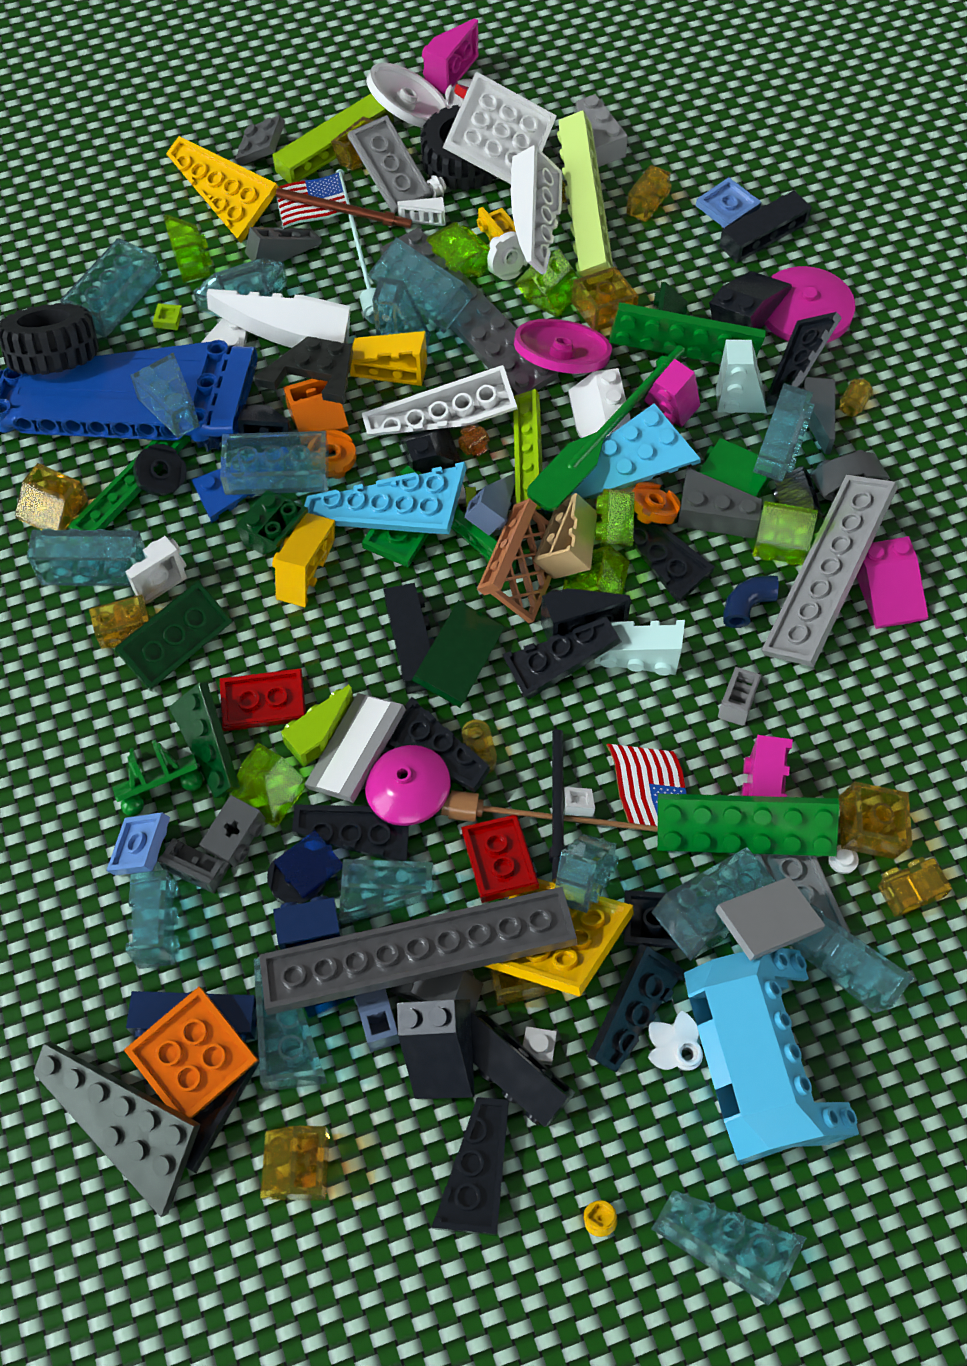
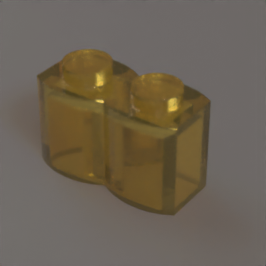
(914, 886)

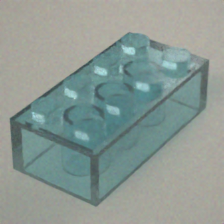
(114, 284)
(434, 290)
(274, 462)
(84, 556)
(690, 908)

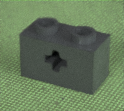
(233, 817)

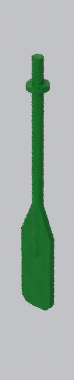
(581, 456)

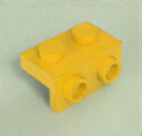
(494, 223)

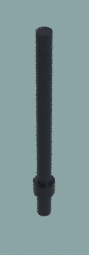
(557, 802)

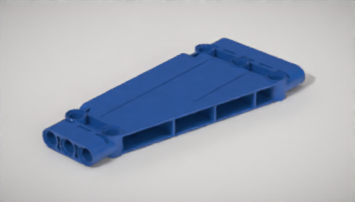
(103, 402)

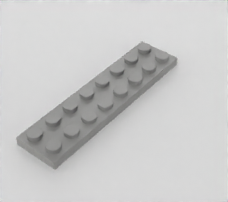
(829, 570)

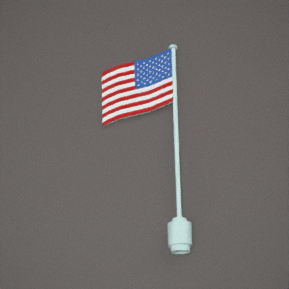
(331, 188)

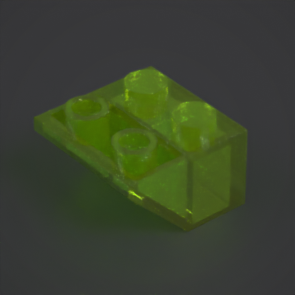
(460, 249)
(552, 289)
(616, 518)

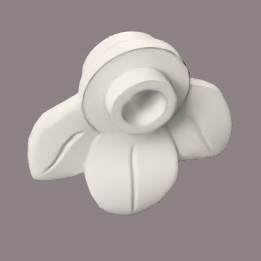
(672, 1040)

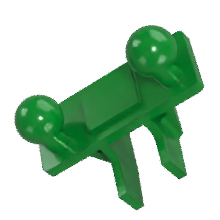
(138, 782)

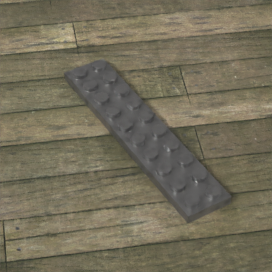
(486, 328)
(416, 950)

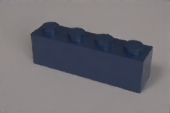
(150, 1007)

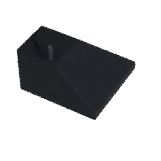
(430, 450)

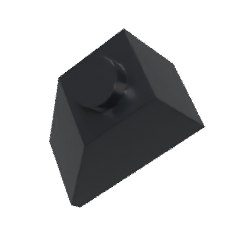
(261, 420)

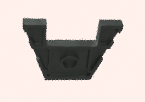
(316, 360)

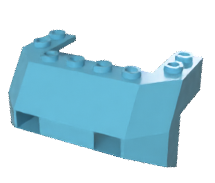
(756, 1058)

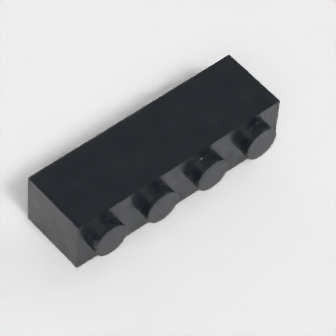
(765, 226)
(408, 630)
(517, 1071)

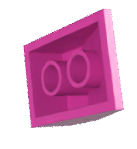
(450, 55)
(892, 583)

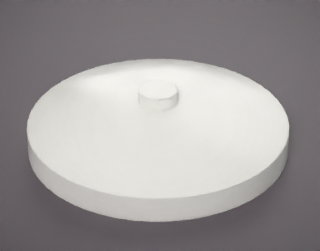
(404, 93)

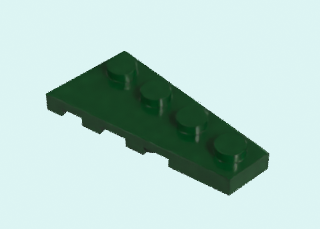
(204, 736)

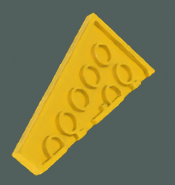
(229, 189)

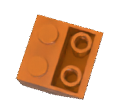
(310, 410)

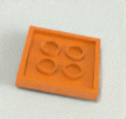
(191, 1054)

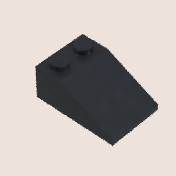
(748, 300)
(575, 607)
(437, 1047)

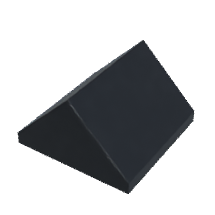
(643, 925)

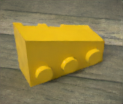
(391, 358)
(301, 556)

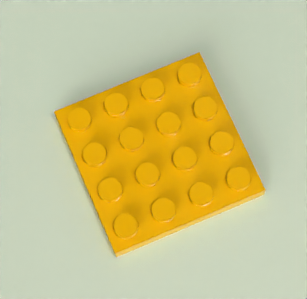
(574, 966)

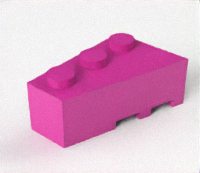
(675, 393)
(767, 767)

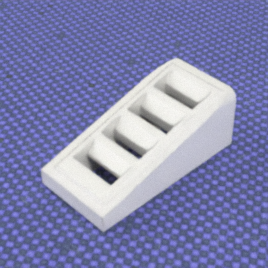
(430, 211)

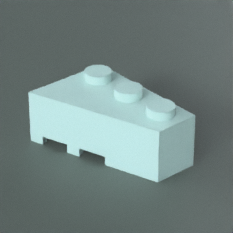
(739, 380)
(646, 647)

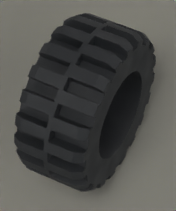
(440, 162)
(48, 338)

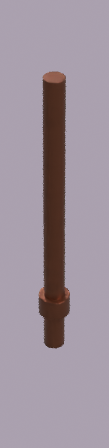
(388, 218)

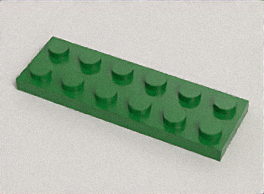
(666, 330)
(753, 822)

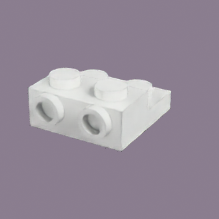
(159, 570)

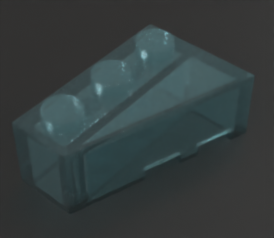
(396, 310)
(166, 395)
(585, 871)
(382, 886)
(153, 919)

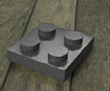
(260, 140)

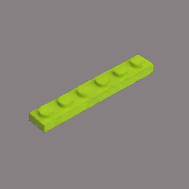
(527, 442)

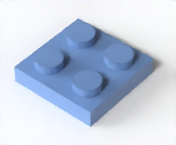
(727, 203)
(138, 844)

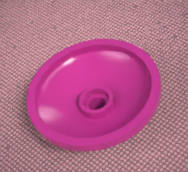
(411, 798)

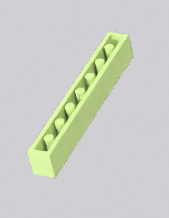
(585, 194)

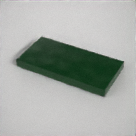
(173, 635)
(458, 654)

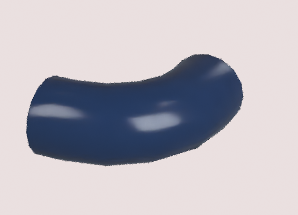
(747, 595)

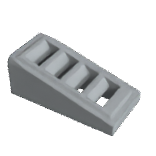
(733, 710)

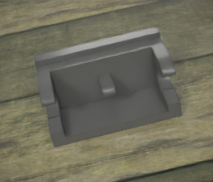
(193, 865)

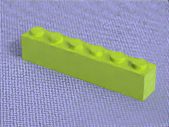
(315, 147)

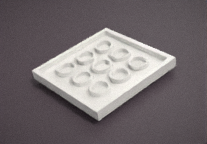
(496, 126)

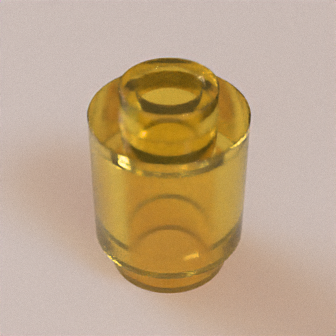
(855, 397)

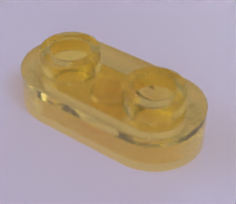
(483, 746)

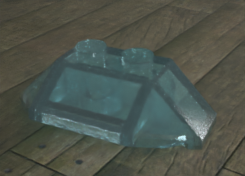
(255, 276)

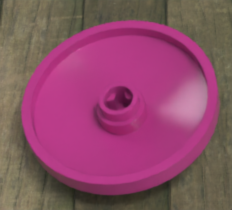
(811, 295)
(562, 346)

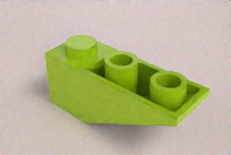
(313, 731)

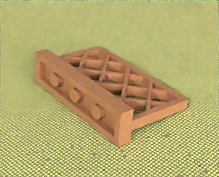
(504, 554)

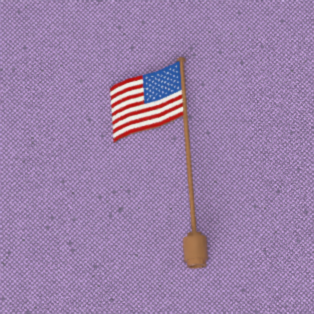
(639, 776)

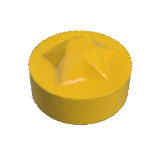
(600, 1218)

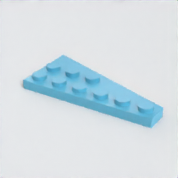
(636, 454)
(397, 503)

